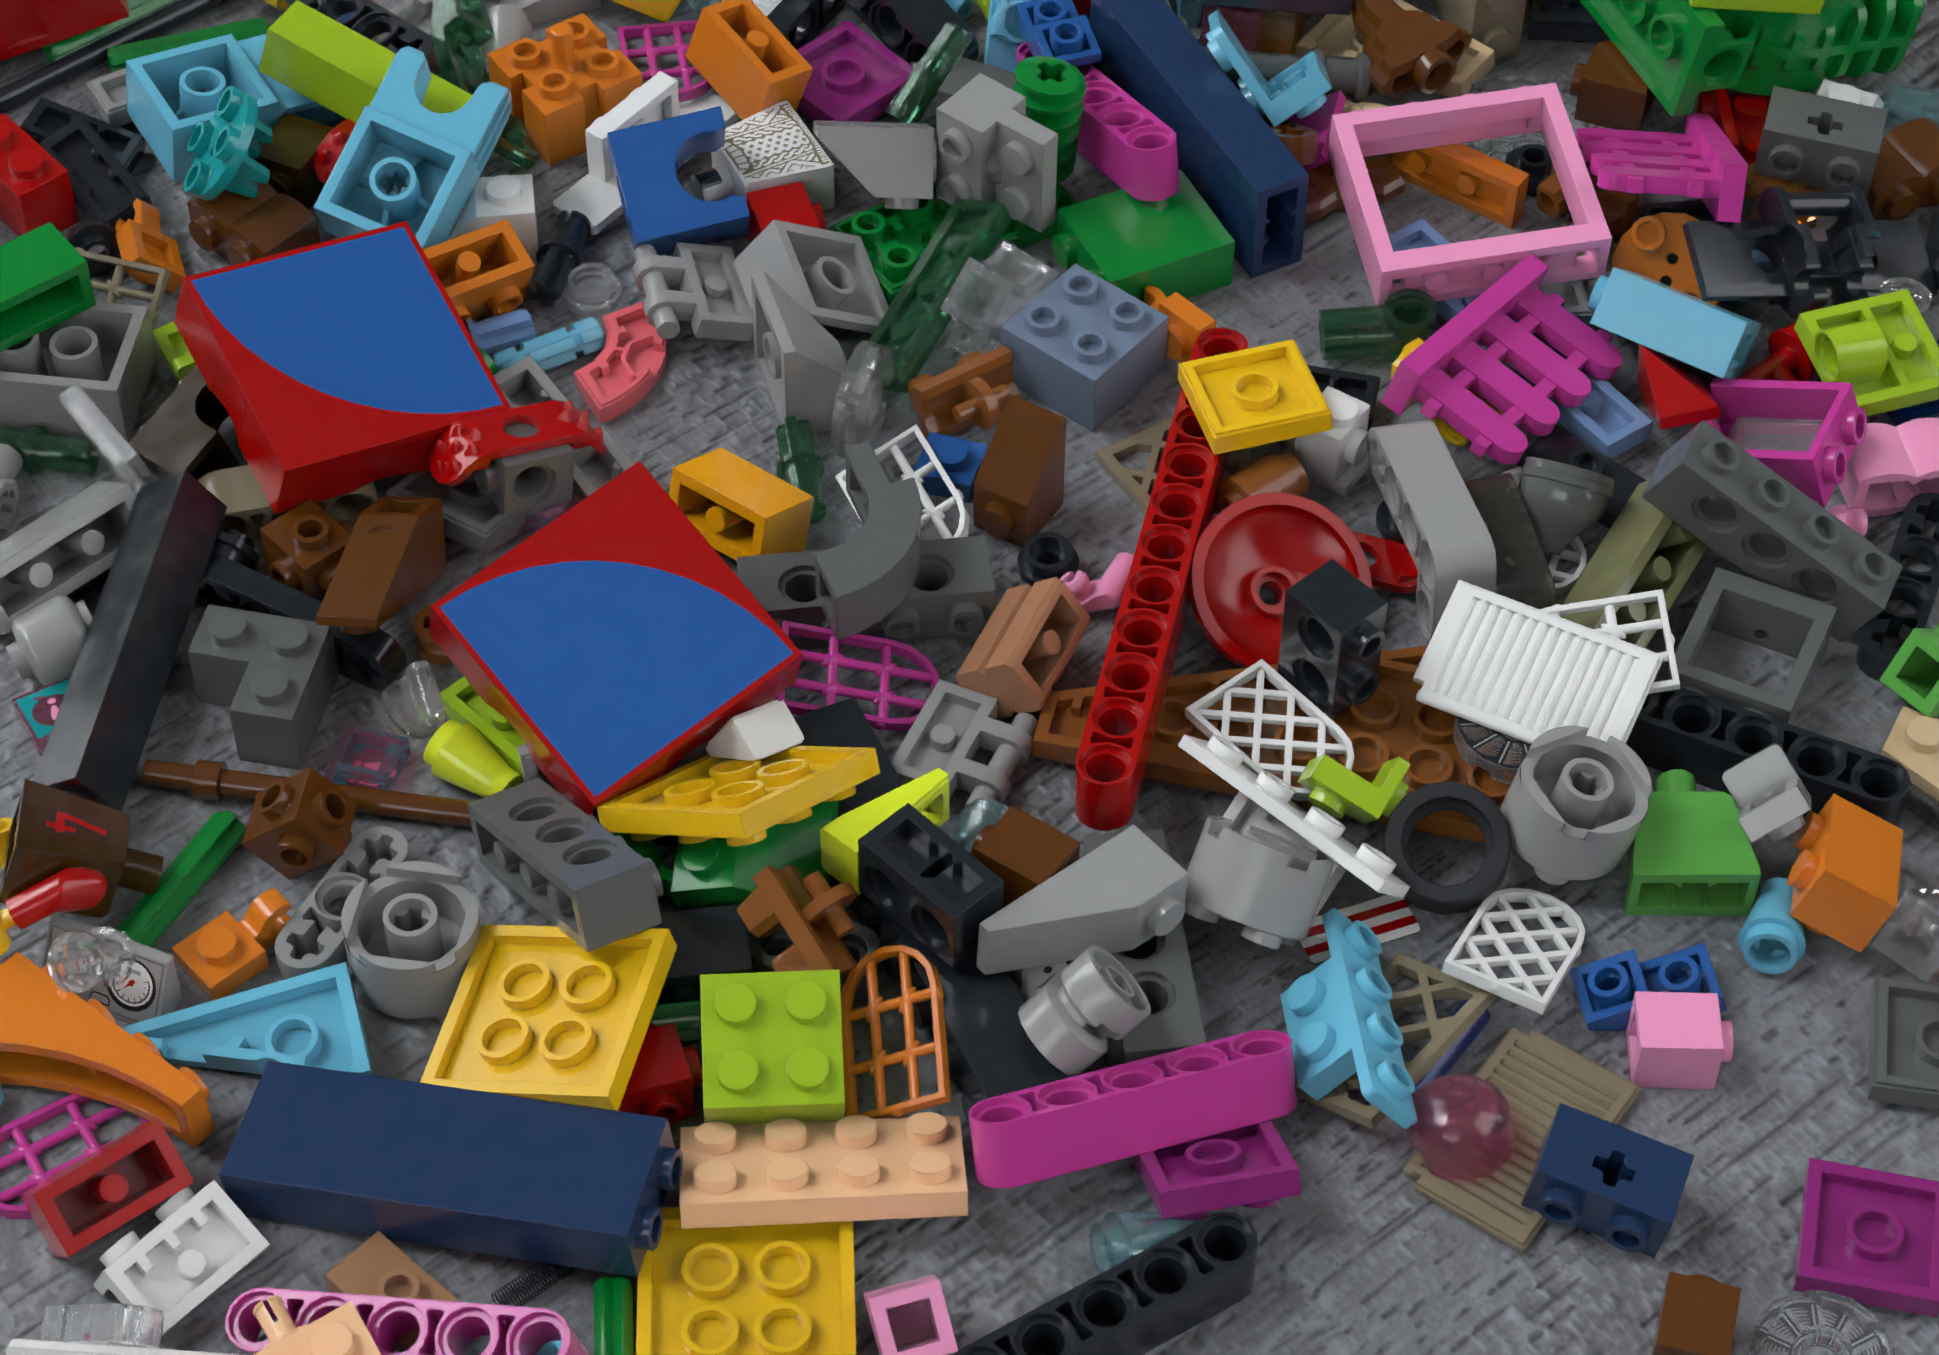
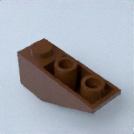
(386, 563)

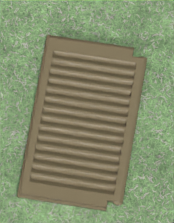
(1534, 1078)

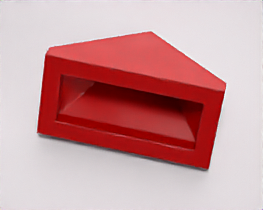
(1673, 391)

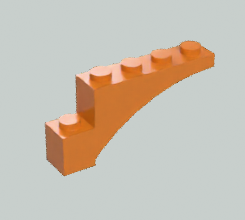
(79, 1049)

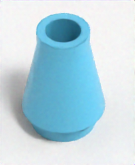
(1770, 936)

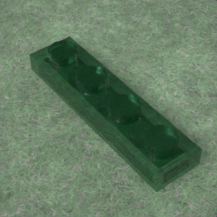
(915, 317)

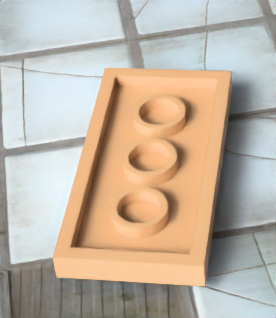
(822, 1171)

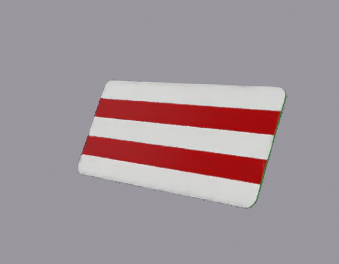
(1385, 916)

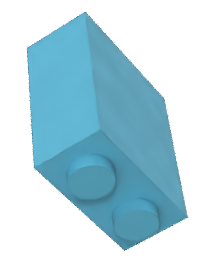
(1673, 322)

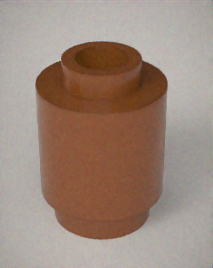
(1265, 475)

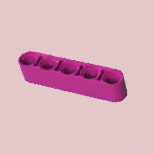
(1124, 138)
(1132, 1108)
(442, 1325)

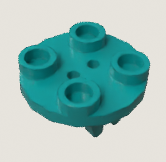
(225, 147)

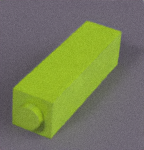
(338, 64)

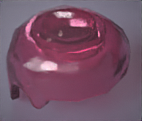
(1462, 1127)

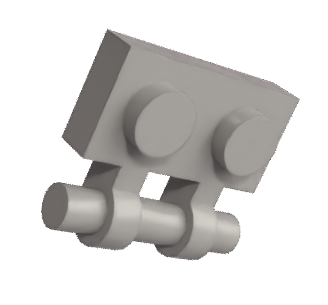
(707, 296)
(949, 735)

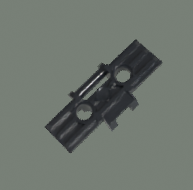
(1806, 271)

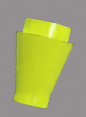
(468, 760)

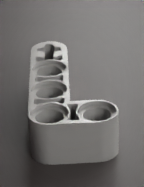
(1431, 515)

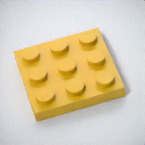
(738, 796)
(551, 1017)
(748, 1290)

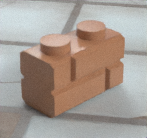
(1025, 646)

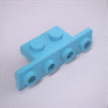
(1346, 1023)

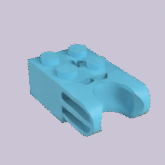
(183, 86)
(414, 148)

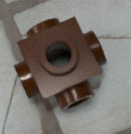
(305, 548)
(300, 823)

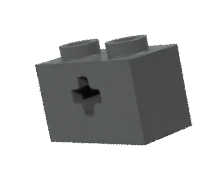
(1820, 140)

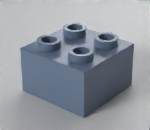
(1085, 346)

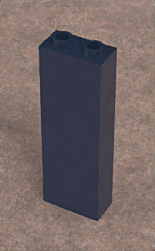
(1220, 137)
(453, 1168)

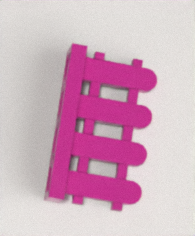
(1688, 164)
(1491, 323)

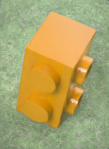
(741, 505)

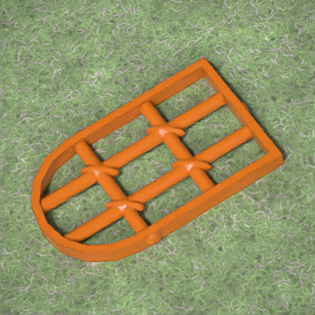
(914, 1049)

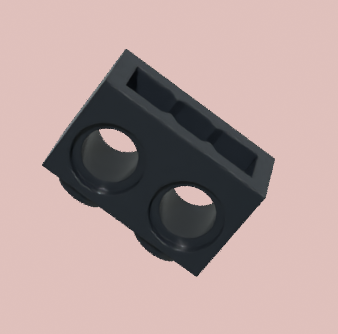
(1332, 638)
(928, 883)

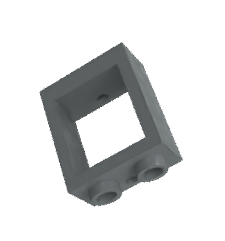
(1765, 618)

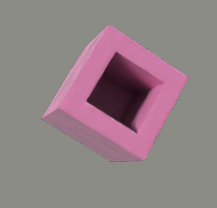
(1677, 1040)
(911, 1318)

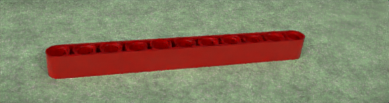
(1150, 615)

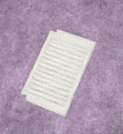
(1531, 670)

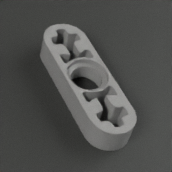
(348, 870)

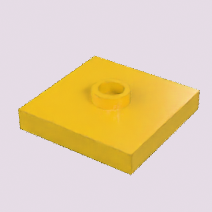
(1254, 396)

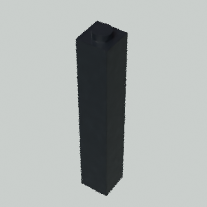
(132, 641)

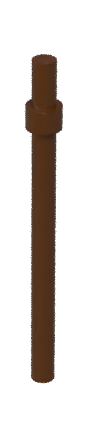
(214, 780)

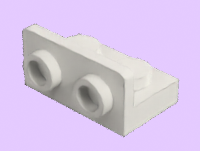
(185, 1257)

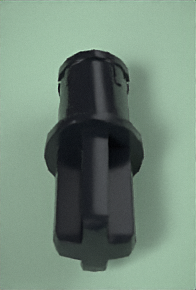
(559, 257)

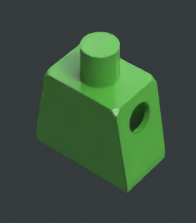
(1690, 854)

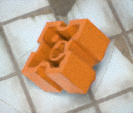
(563, 84)

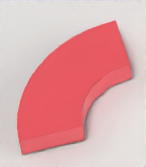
(625, 367)

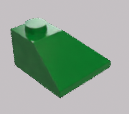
(723, 874)

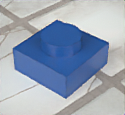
(959, 459)

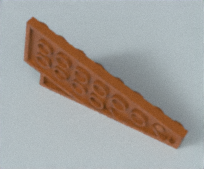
(1379, 730)

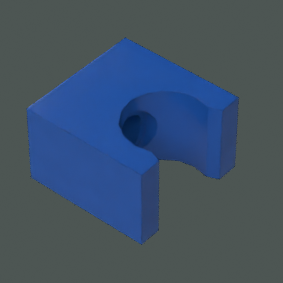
(651, 196)

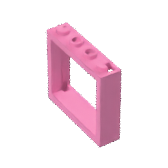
(1471, 265)

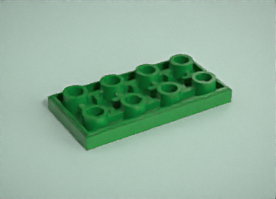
(899, 236)

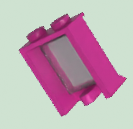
(1793, 428)

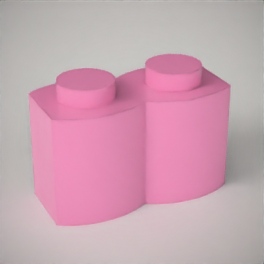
(1893, 466)

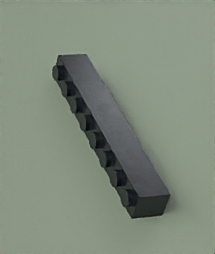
(983, 1029)

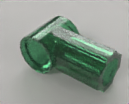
(1377, 328)

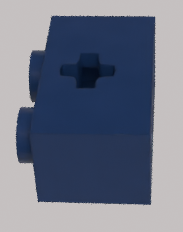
(1607, 1181)

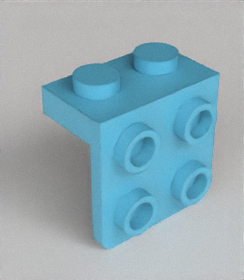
(1292, 91)

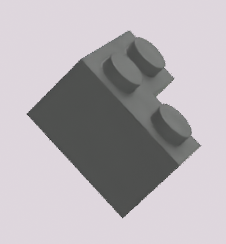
(271, 676)

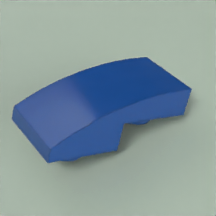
(1057, 31)
(1609, 984)

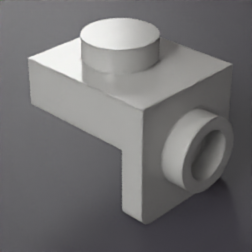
(1768, 794)

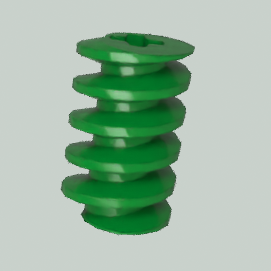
(1054, 100)

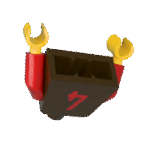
(66, 859)

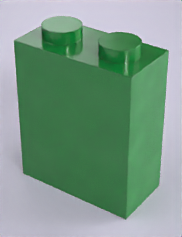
(1146, 243)

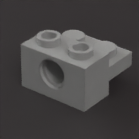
(996, 152)

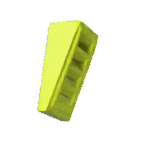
(840, 837)

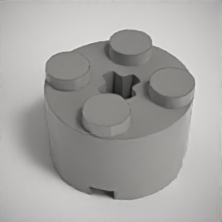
(1576, 804)
(1256, 882)
(410, 939)

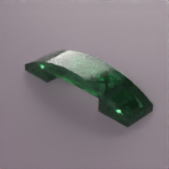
(458, 33)

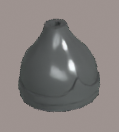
(1562, 500)

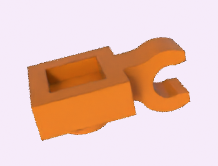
(144, 243)
(1184, 323)
(233, 952)

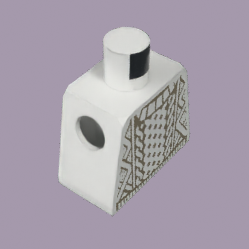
(767, 153)

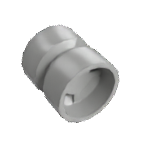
(1076, 1018)

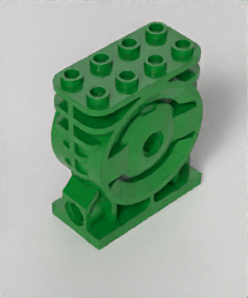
(1708, 49)

